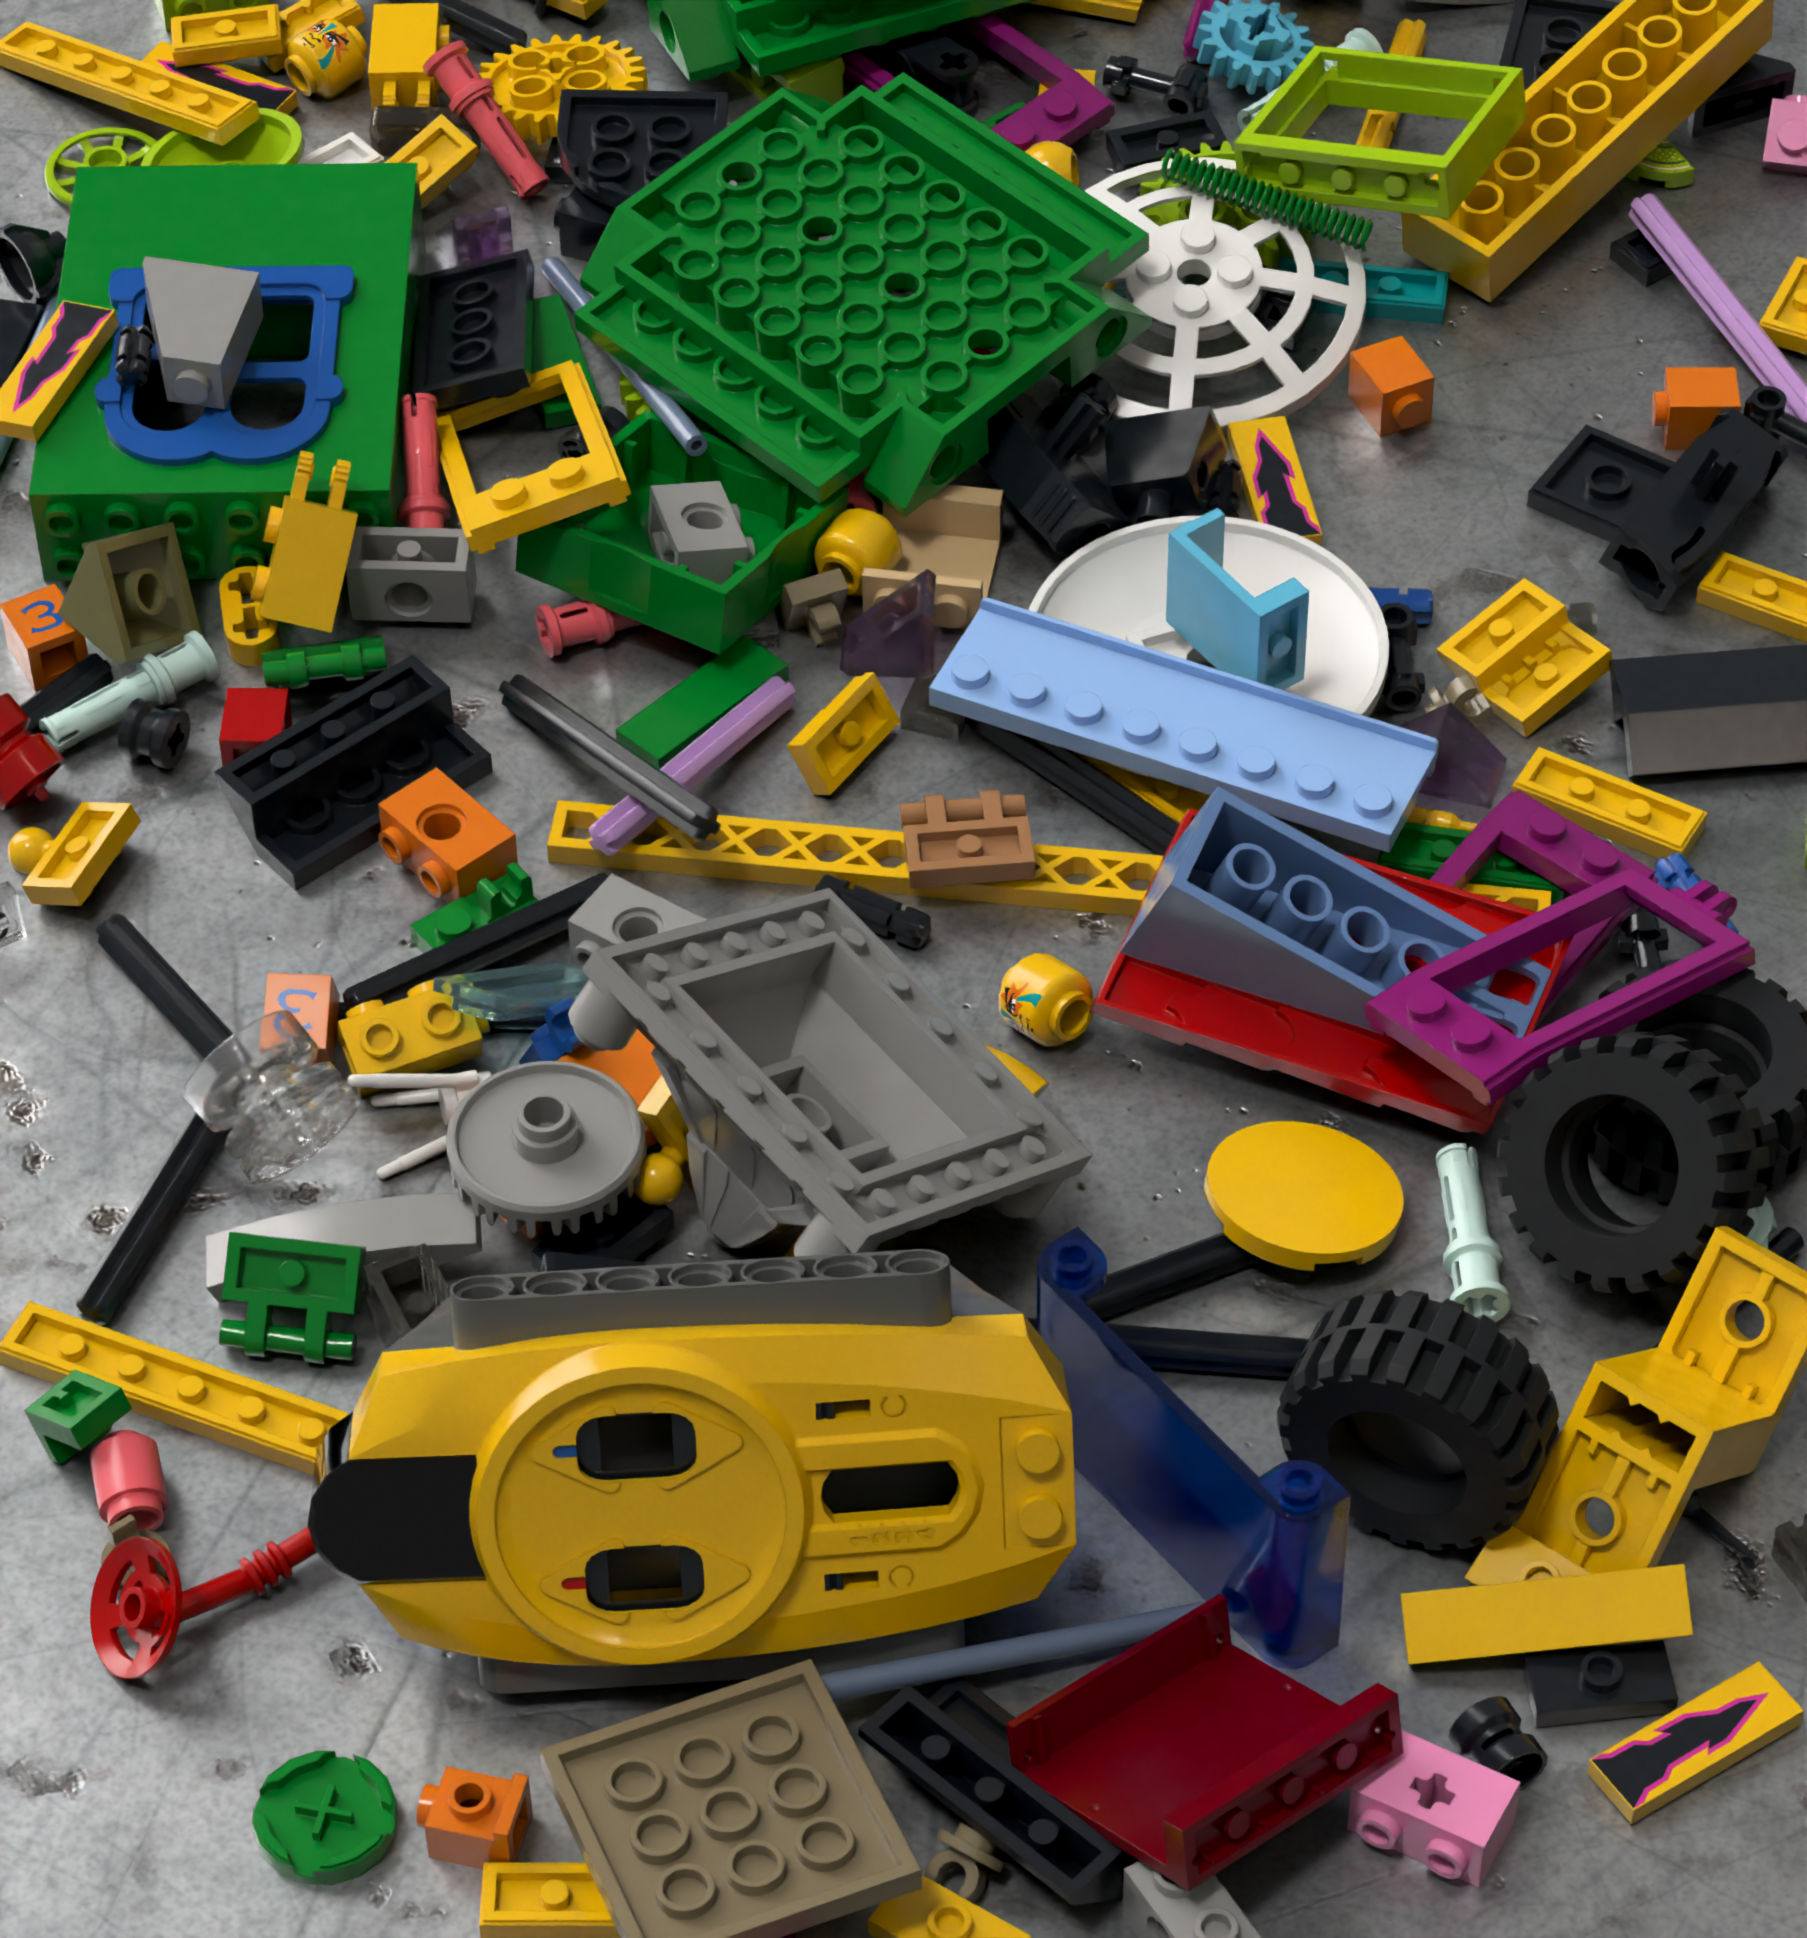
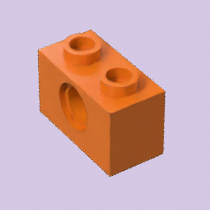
(444, 836)

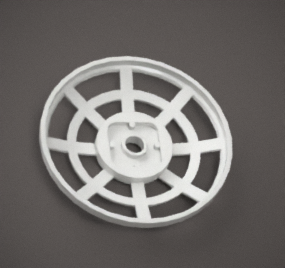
(1226, 300)

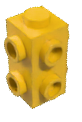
(409, 1035)

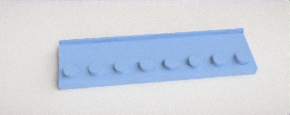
(1186, 723)

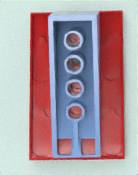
(1278, 943)

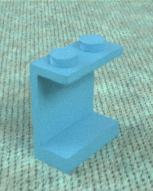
(1222, 620)

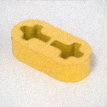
(239, 617)

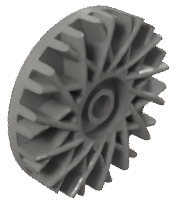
(546, 1145)

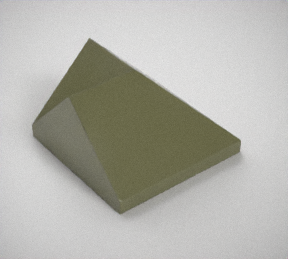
(132, 594)

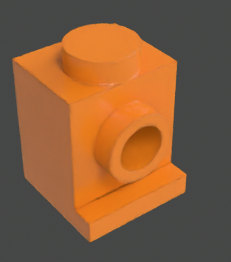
(475, 1817)

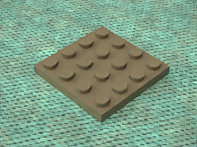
(731, 1814)

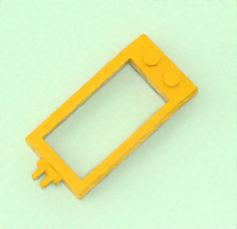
(542, 497)

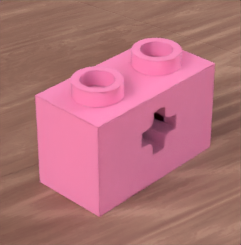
(1436, 1810)

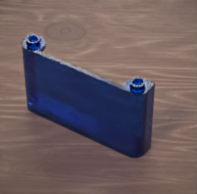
(1257, 1540)

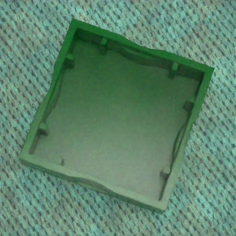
(610, 562)

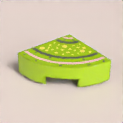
(1666, 165)

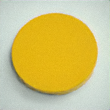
(1303, 1195)

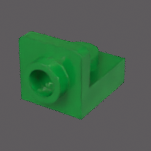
(76, 1414)

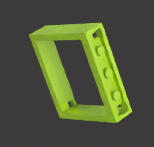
(1381, 176)

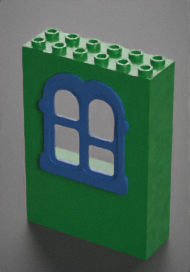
(337, 285)

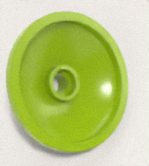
(269, 140)

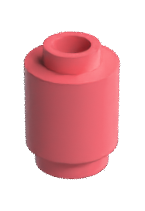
(129, 1479)

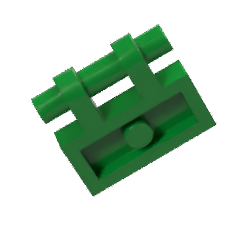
(343, 659)
(293, 1275)

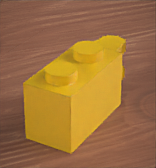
(399, 46)
(307, 552)

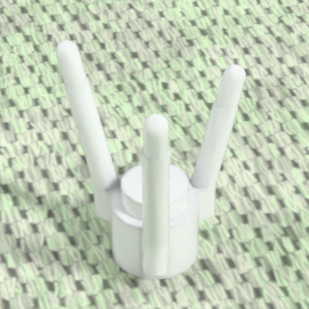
(442, 1088)

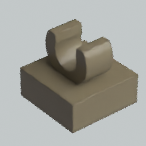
(815, 604)

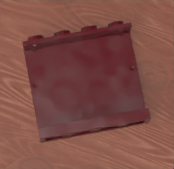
(1198, 1747)

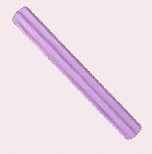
(697, 761)

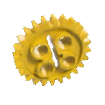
(532, 78)

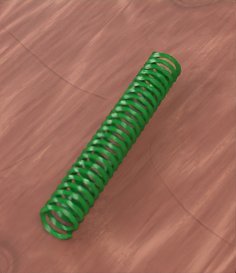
(1225, 178)

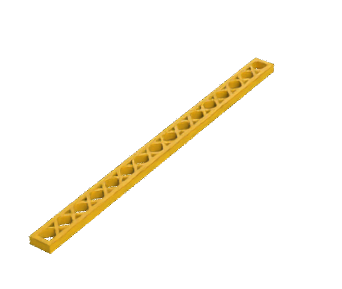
(863, 850)

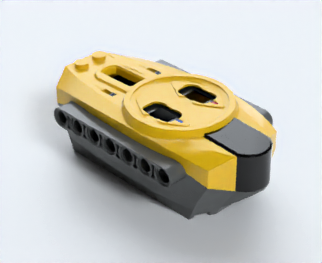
(702, 1470)

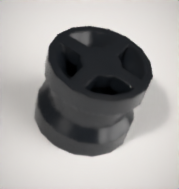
(154, 733)

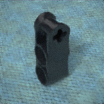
(933, 62)

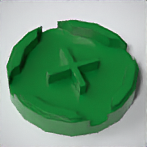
(325, 1818)

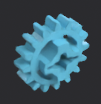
(1251, 43)

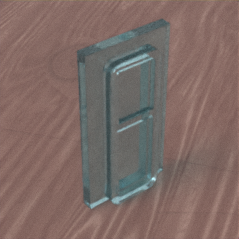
(512, 991)

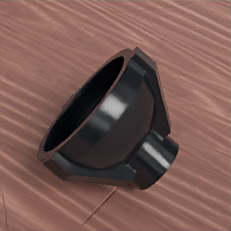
(31, 260)

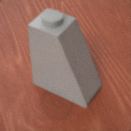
(201, 326)

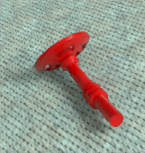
(156, 1609)

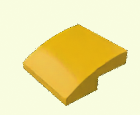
(1526, 656)

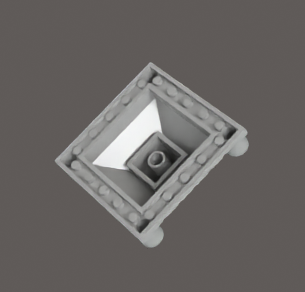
(822, 1080)

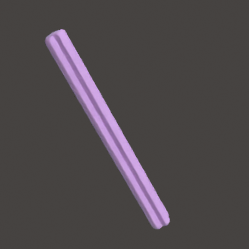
(1719, 302)

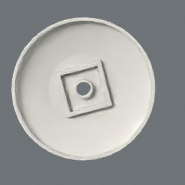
(1122, 591)

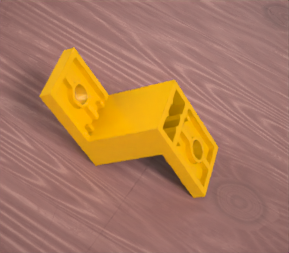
(1675, 1413)

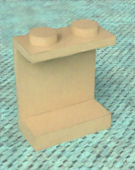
(956, 539)

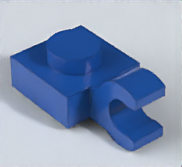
(553, 1038)

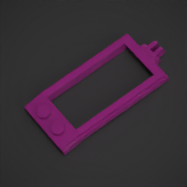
(1059, 114)
(1558, 853)
(1493, 1061)

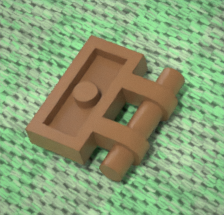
(967, 840)

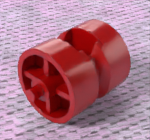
(25, 757)

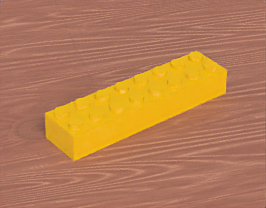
(1587, 130)

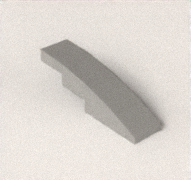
(379, 1224)

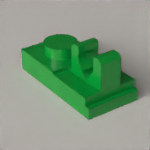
(475, 910)

